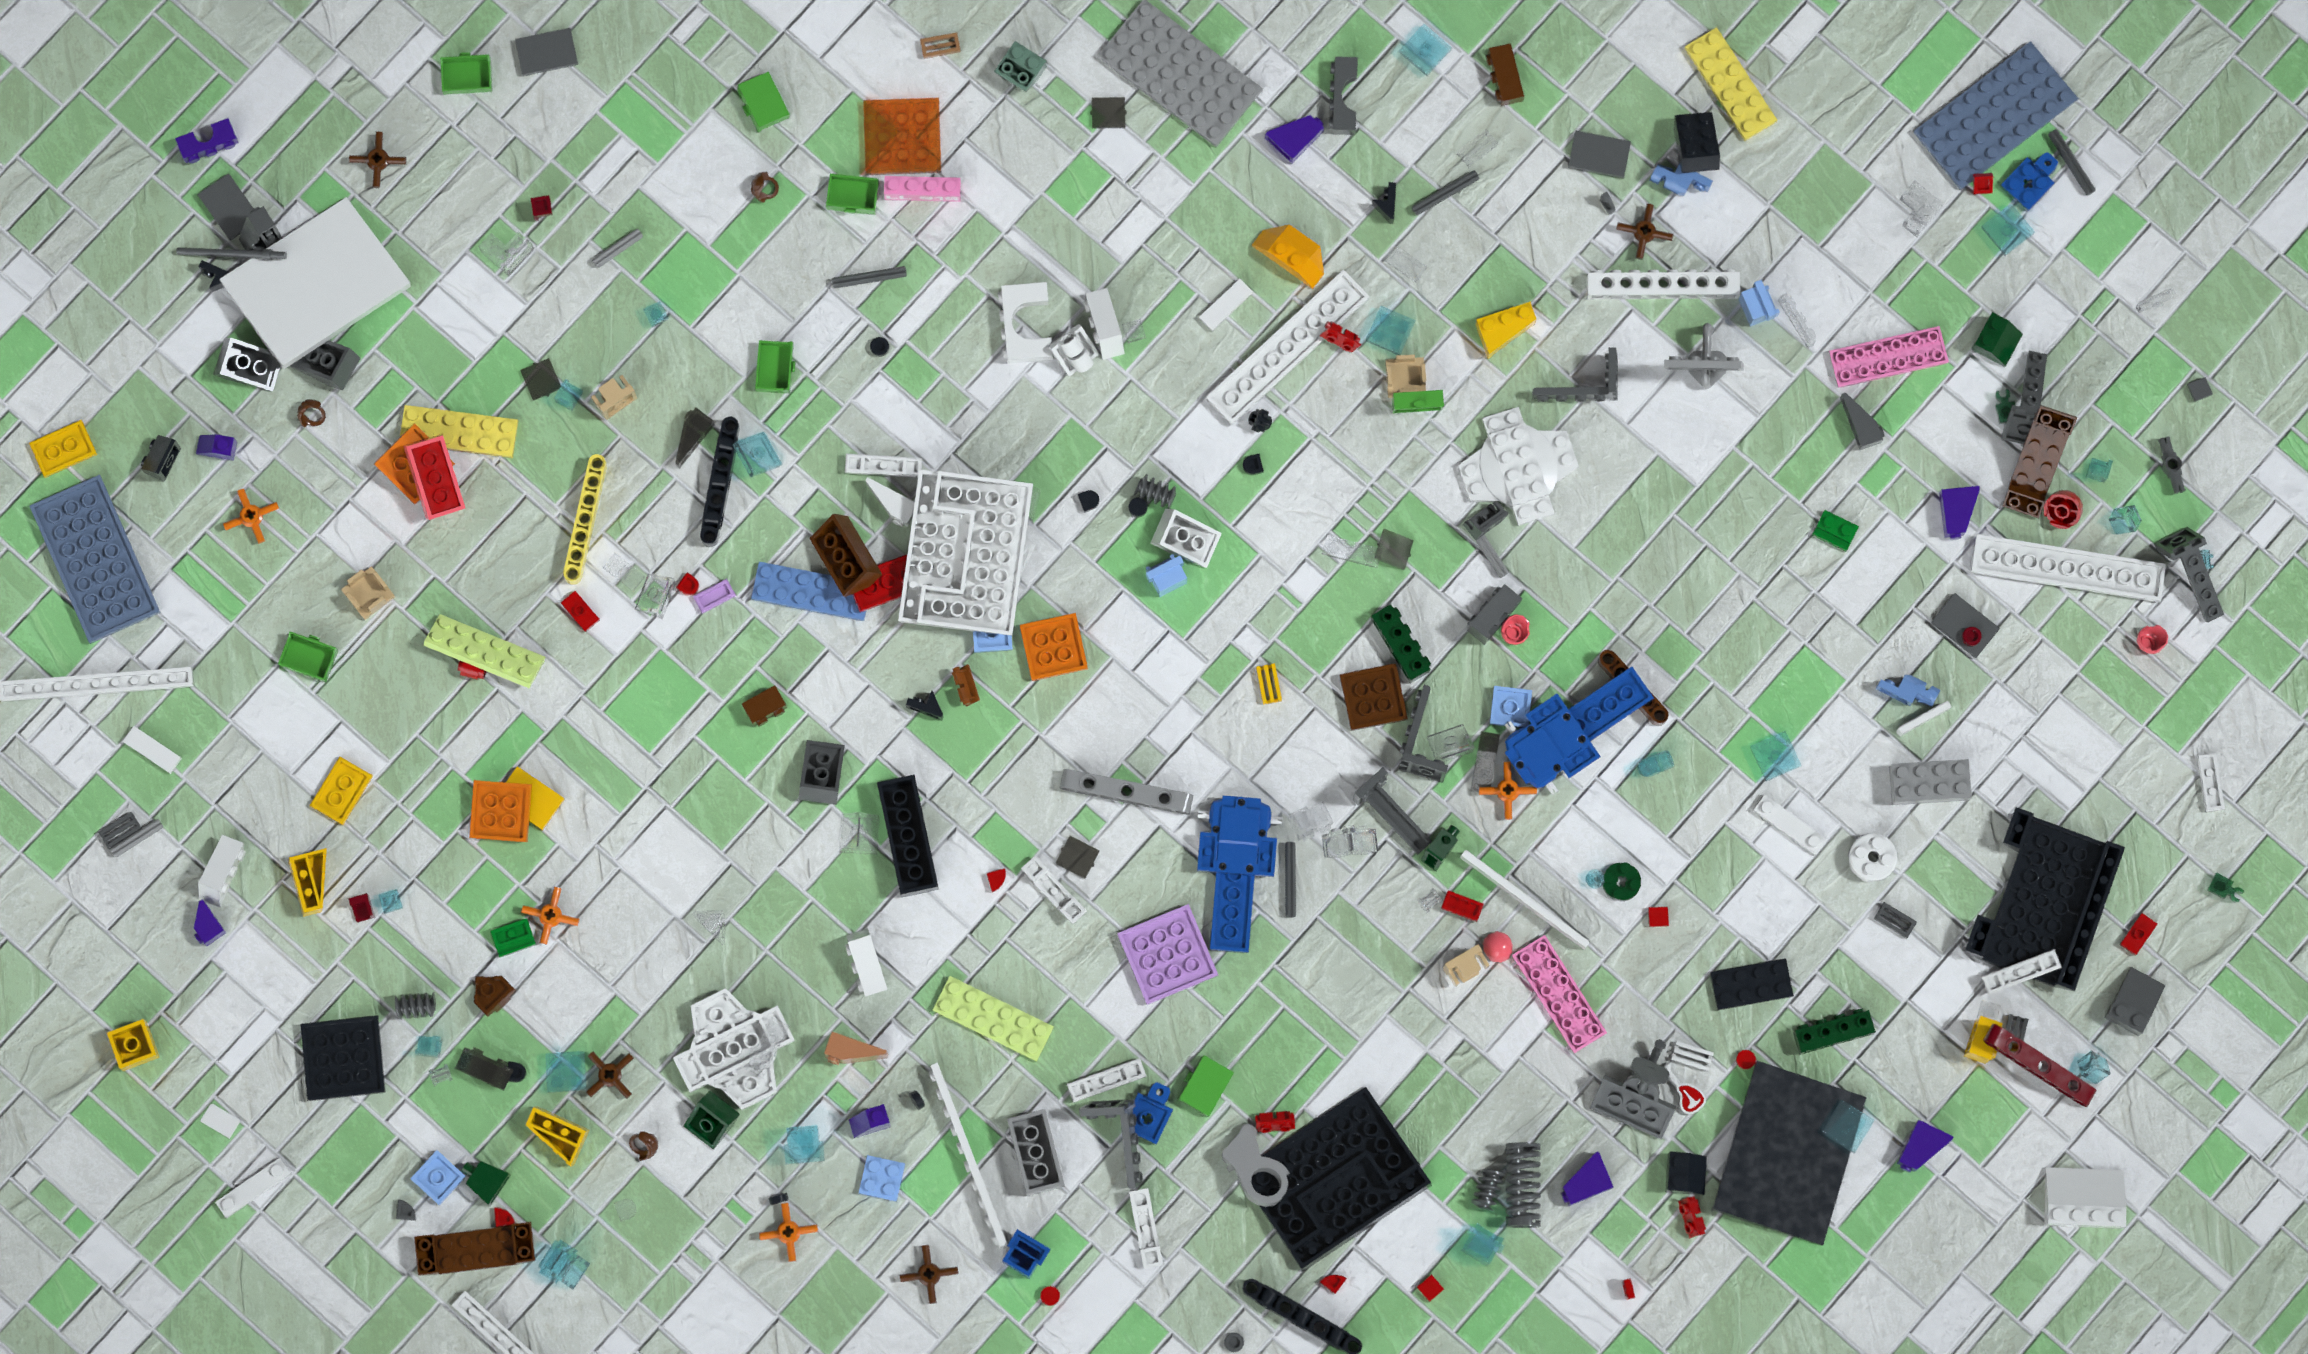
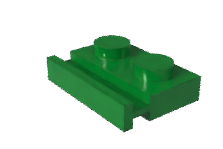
(1835, 530)
(513, 938)

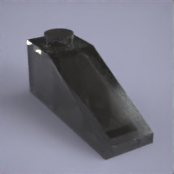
(694, 430)
(1485, 760)

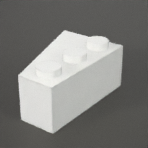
(220, 870)
(865, 962)

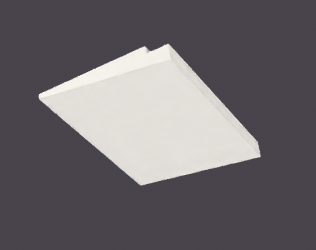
(325, 284)
(965, 552)

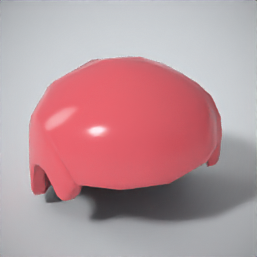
(1515, 629)
(2152, 639)
(1498, 946)

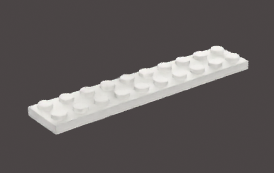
(1286, 347)
(2068, 568)

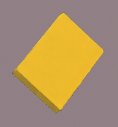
(63, 448)
(341, 790)
(543, 799)

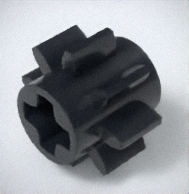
(1260, 420)

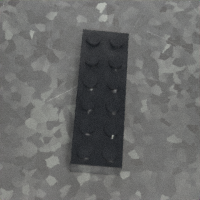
(907, 836)

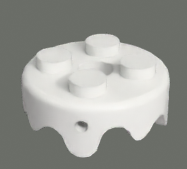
(1863, 867)

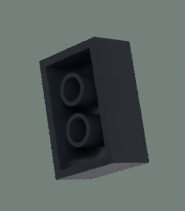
(1696, 142)

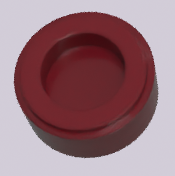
(1971, 636)

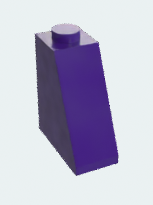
(1295, 136)
(1957, 509)
(870, 1121)
(1922, 1146)
(1587, 1182)

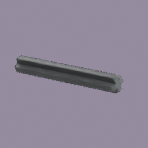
(2072, 162)
(1445, 193)
(869, 277)
(1290, 879)

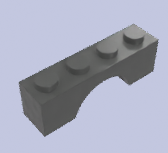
(1344, 73)

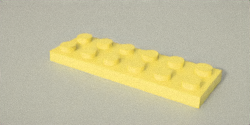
(1730, 84)
(465, 430)

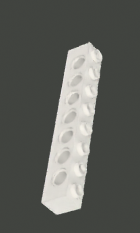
(1672, 291)

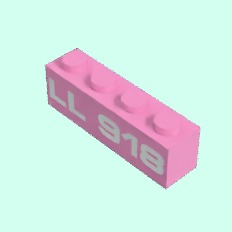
(922, 188)

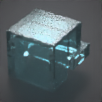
(803, 1145)
(1482, 1244)
(563, 1264)

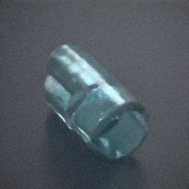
(1655, 764)

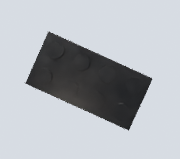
(1751, 984)

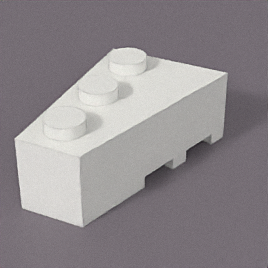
(1104, 322)

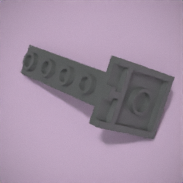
(1580, 394)
(2022, 416)
(2186, 545)
(1417, 763)
(1391, 812)
(1124, 1108)

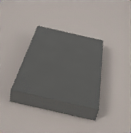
(546, 51)
(1599, 154)
(227, 205)
(1958, 616)

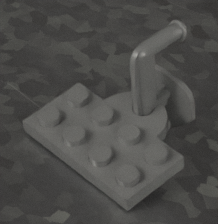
(1637, 1098)

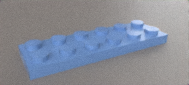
(803, 591)

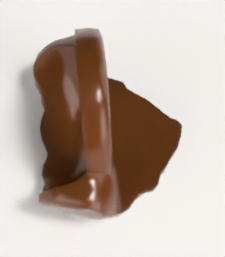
(757, 185)
(303, 419)
(649, 1140)

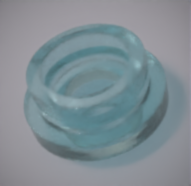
(1590, 878)

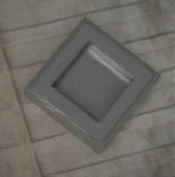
(2199, 389)

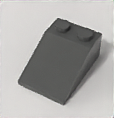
(247, 364)
(329, 364)
(821, 772)
(2135, 1001)

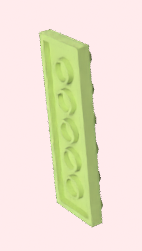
(484, 651)
(993, 1018)

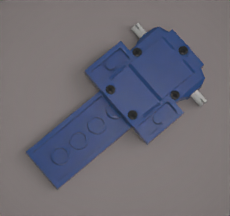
(1563, 736)
(1237, 853)

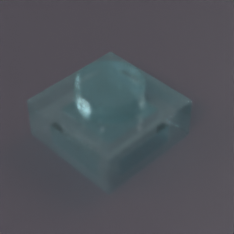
(655, 314)

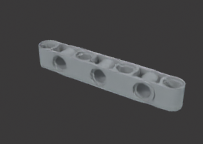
(1141, 794)

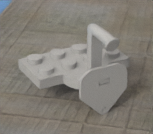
(1705, 365)

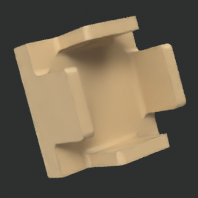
(1405, 374)
(614, 397)
(367, 592)
(1466, 965)

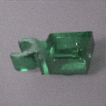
(2004, 407)
(2222, 887)

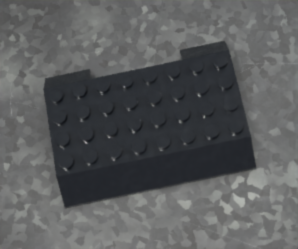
(2049, 899)

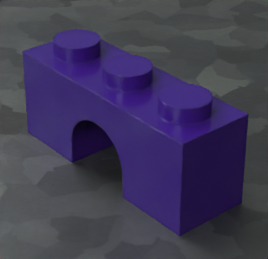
(222, 138)

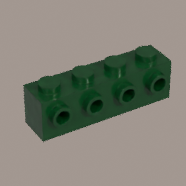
(1399, 642)
(1834, 1032)

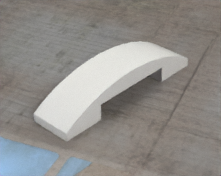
(1053, 890)
(1145, 1228)

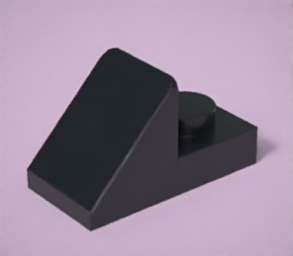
(1387, 207)
(211, 270)
(930, 709)

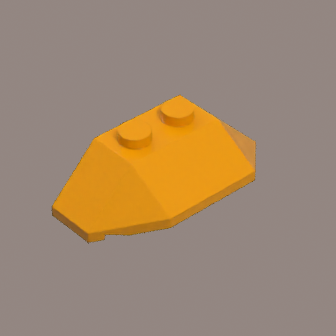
(1292, 252)

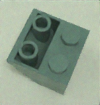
(1021, 67)

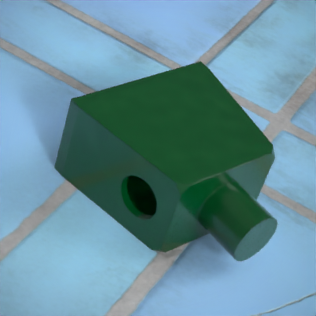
(1440, 847)
(485, 1180)

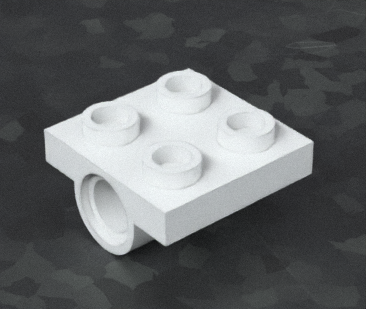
(1074, 351)

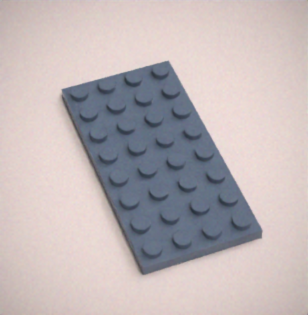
(1995, 115)
(95, 559)

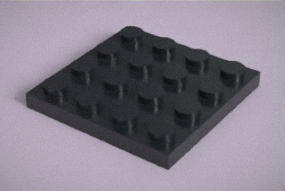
(343, 1058)

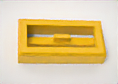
(1266, 668)

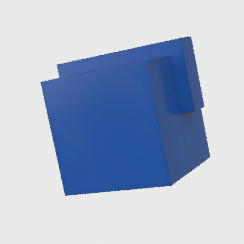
(1025, 1254)

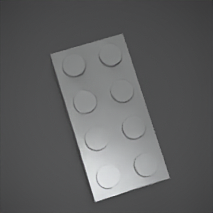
(1930, 782)
(1036, 1152)

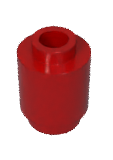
(471, 671)

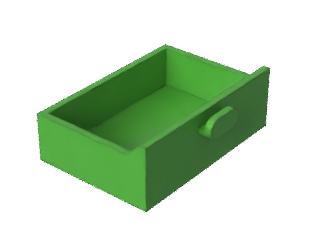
(466, 74)
(762, 101)
(852, 194)
(774, 366)
(1417, 401)
(308, 656)
(1205, 1085)

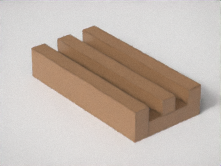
(941, 52)

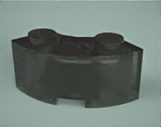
(483, 1068)

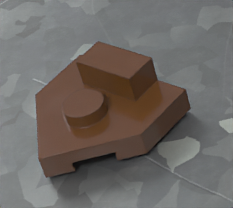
(492, 993)

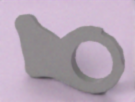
(1246, 1160)

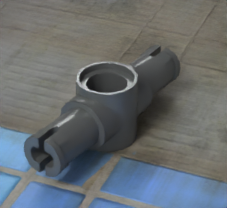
(2172, 474)

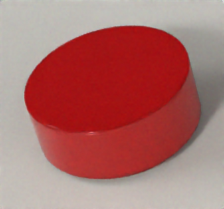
(1745, 1059)
(1050, 1296)

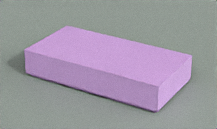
(714, 596)

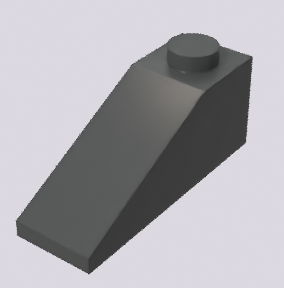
(1863, 426)

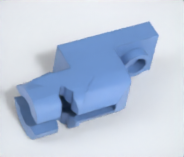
(1679, 182)
(1908, 690)

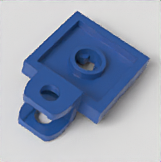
(2038, 173)
(1159, 1113)

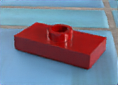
(580, 611)
(1462, 906)
(2138, 934)

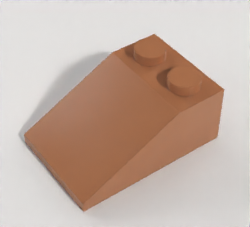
(848, 1050)

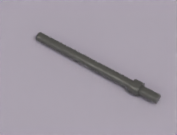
(266, 254)

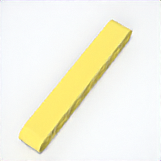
(585, 528)

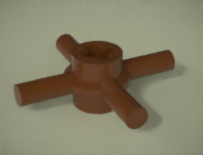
(372, 156)
(1638, 233)
(609, 1082)
(934, 1269)

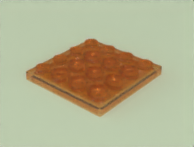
(902, 136)

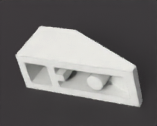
(896, 505)

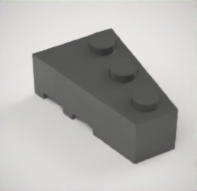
(259, 230)
(1493, 613)

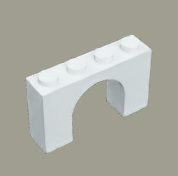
(1014, 299)

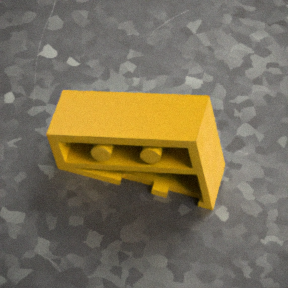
(1504, 326)
(309, 880)
(558, 1133)

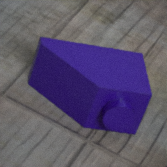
(217, 446)
(207, 925)

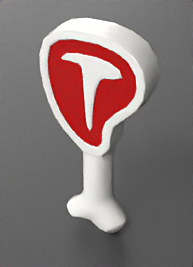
(1690, 1097)

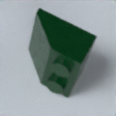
(1997, 339)
(711, 1120)

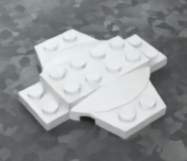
(1518, 466)
(723, 1046)

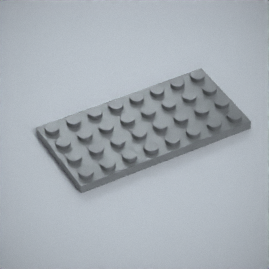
(1180, 73)

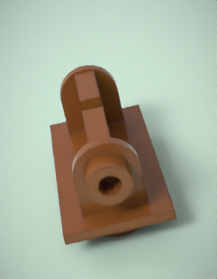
(967, 691)

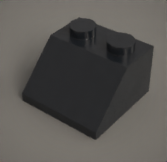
(161, 457)
(1686, 1173)

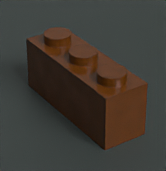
(1505, 74)

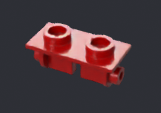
(1347, 341)
(1284, 1122)
(1688, 1208)

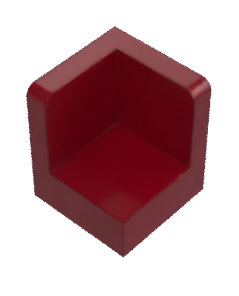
(541, 207)
(362, 907)

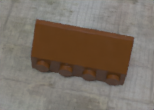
(845, 555)

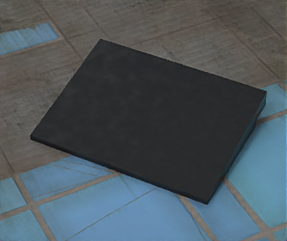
(1779, 1162)
(1341, 1179)

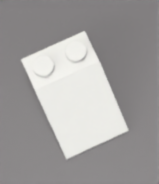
(1185, 537)

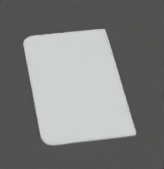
(220, 1120)

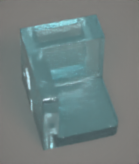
(568, 395)
(2099, 469)
(2125, 519)
(429, 1046)
(2093, 1067)

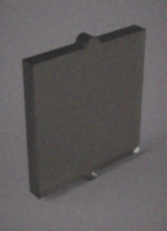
(1108, 112)
(541, 379)
(1393, 549)
(1077, 857)

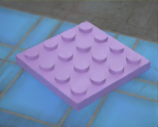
(1167, 954)

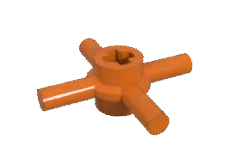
(244, 517)
(1507, 782)
(554, 921)
(789, 1241)

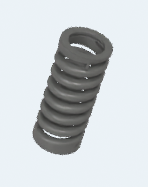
(1522, 1219)

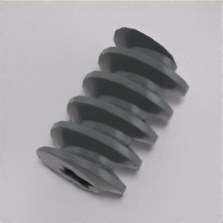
(1156, 491)
(415, 1006)
(1487, 1189)

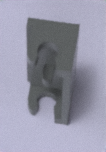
(1485, 520)

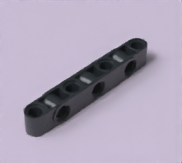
(719, 482)
(1301, 1317)

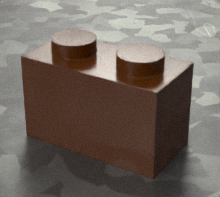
(764, 706)

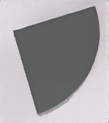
(1607, 202)
(405, 1211)

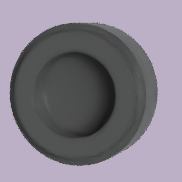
(1234, 1342)

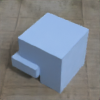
(1758, 304)
(1167, 575)

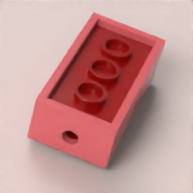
(434, 477)

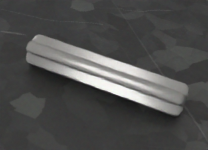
(617, 248)
(1492, 556)
(136, 838)

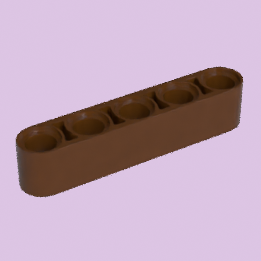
(1618, 664)

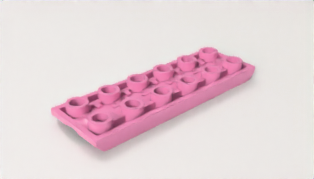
(1888, 357)
(1559, 994)

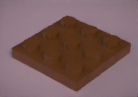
(1373, 697)

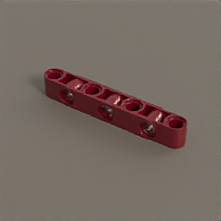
(2029, 1059)

